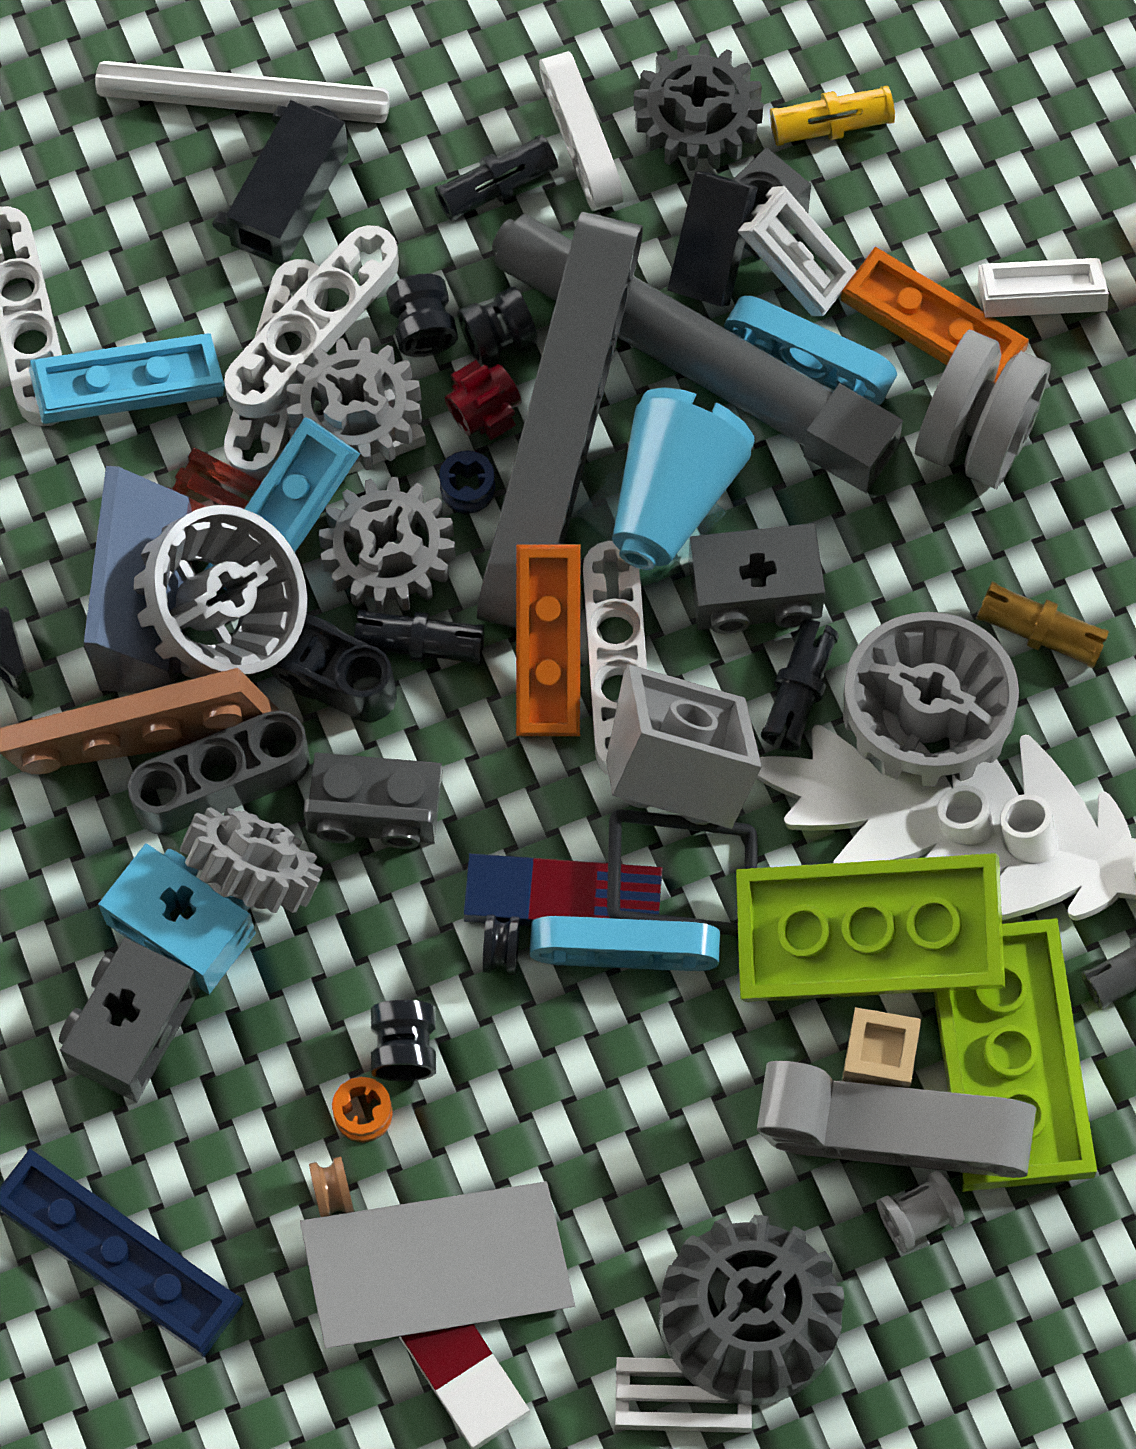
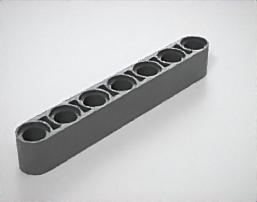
(563, 403)

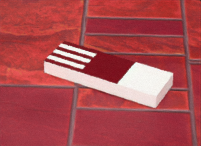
(467, 1381)

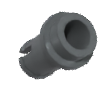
(1112, 978)

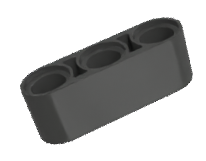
(236, 746)

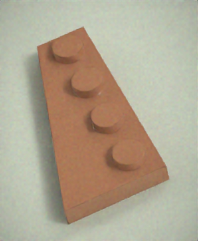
(135, 723)

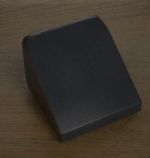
(12, 662)

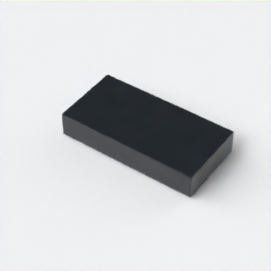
(710, 240)

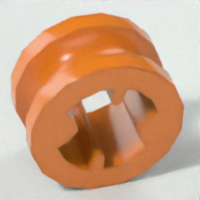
(343, 1105)

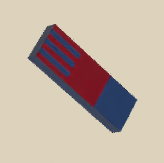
(553, 888)

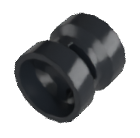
(422, 316)
(497, 326)
(403, 1040)

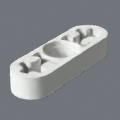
(581, 131)

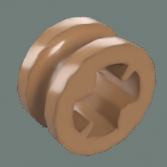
(331, 1188)

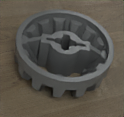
(732, 1354)

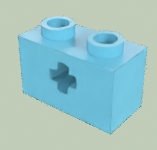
(152, 889)

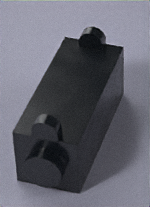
(286, 182)

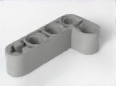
(891, 1125)

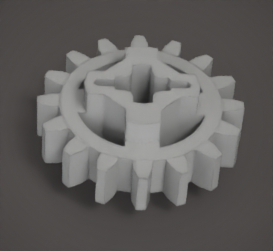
(354, 378)
(396, 568)
(251, 860)

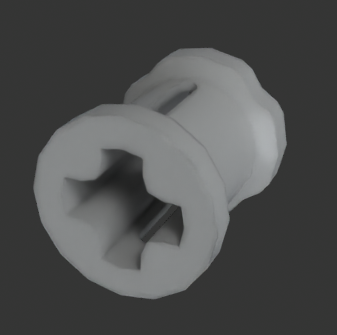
(920, 1211)

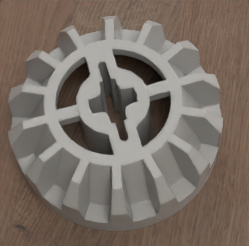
(261, 583)
(935, 661)

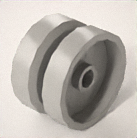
(975, 406)

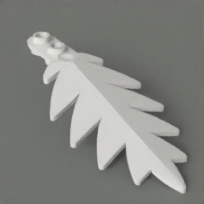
(1041, 837)

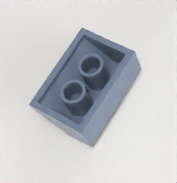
(115, 642)

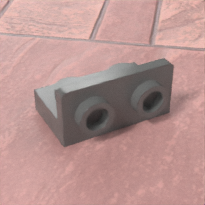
(373, 799)

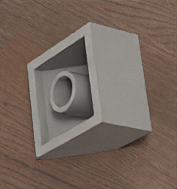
(681, 748)

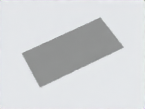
(436, 1264)

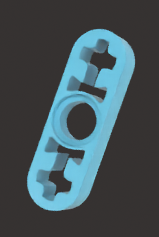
(812, 348)
(624, 943)

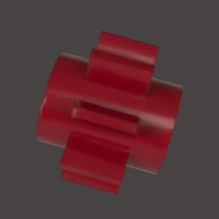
(483, 399)

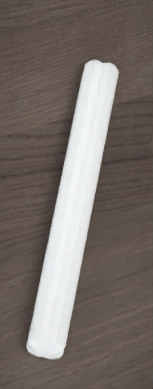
(238, 90)

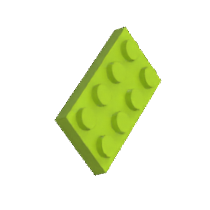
(870, 928)
(1024, 1049)

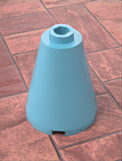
(674, 473)

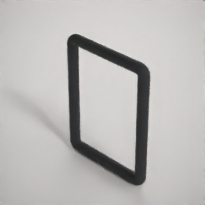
(669, 821)

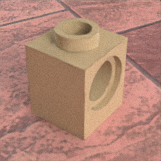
(881, 1048)

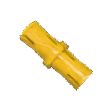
(792, 122)

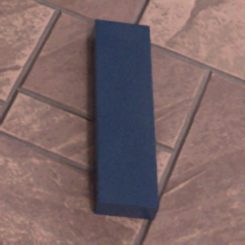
(117, 1253)

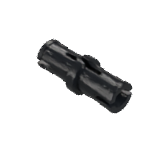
(531, 162)
(421, 636)
(799, 685)

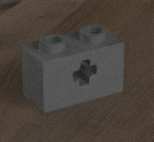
(781, 556)
(129, 1053)

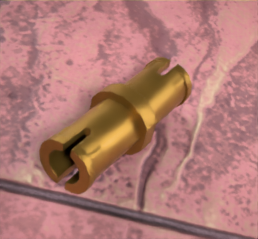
(1042, 624)

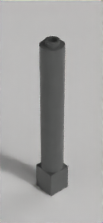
(836, 427)

